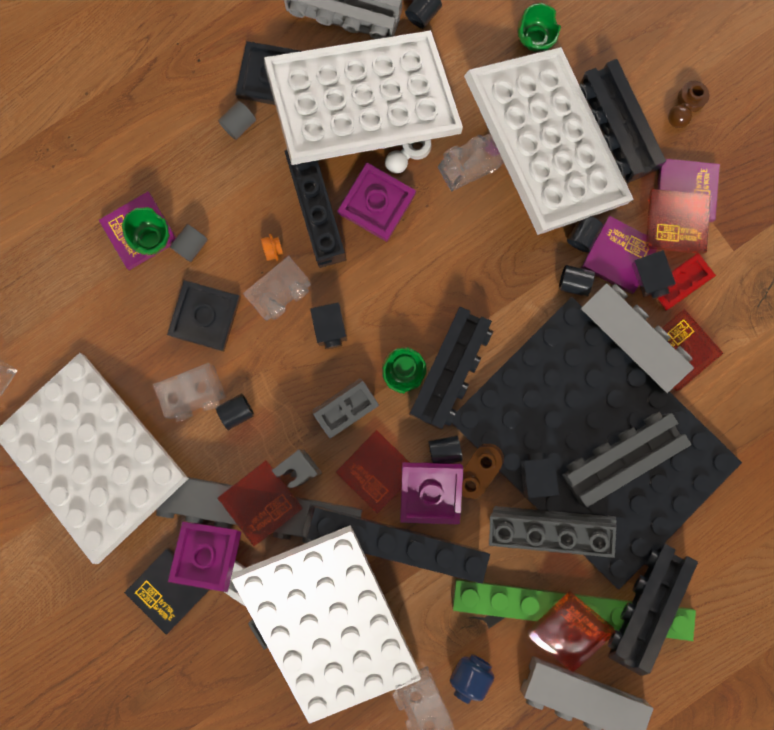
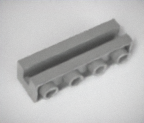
(370, 17)
(637, 337)
(583, 698)

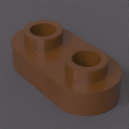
(479, 472)

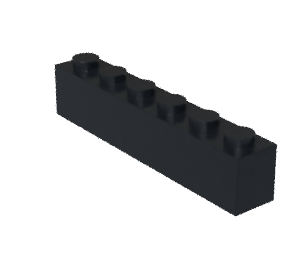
(401, 544)

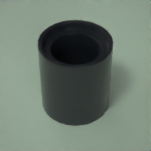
(422, 11)
(585, 234)
(576, 280)
(234, 411)
(445, 450)

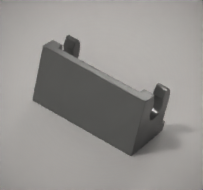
(345, 408)
(303, 468)

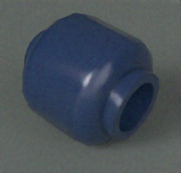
(472, 679)

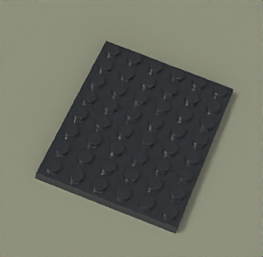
(572, 394)

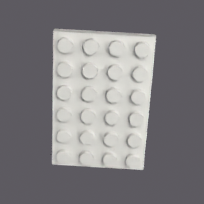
(362, 96)
(548, 139)
(90, 458)
(327, 624)

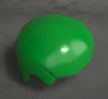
(538, 27)
(145, 231)
(403, 369)

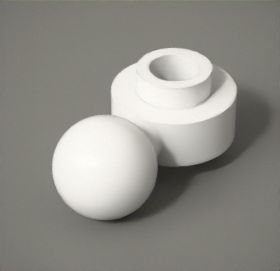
(398, 160)

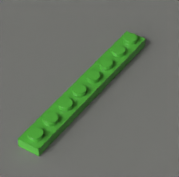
(534, 603)

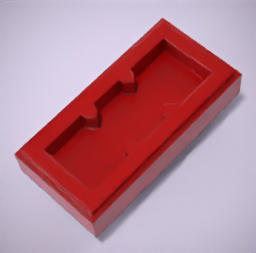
(688, 278)

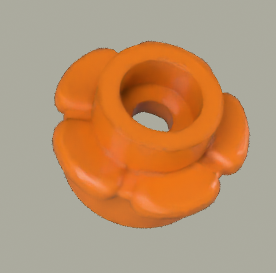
(271, 247)

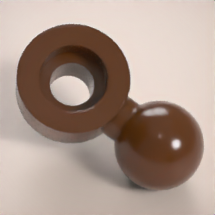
(688, 102)

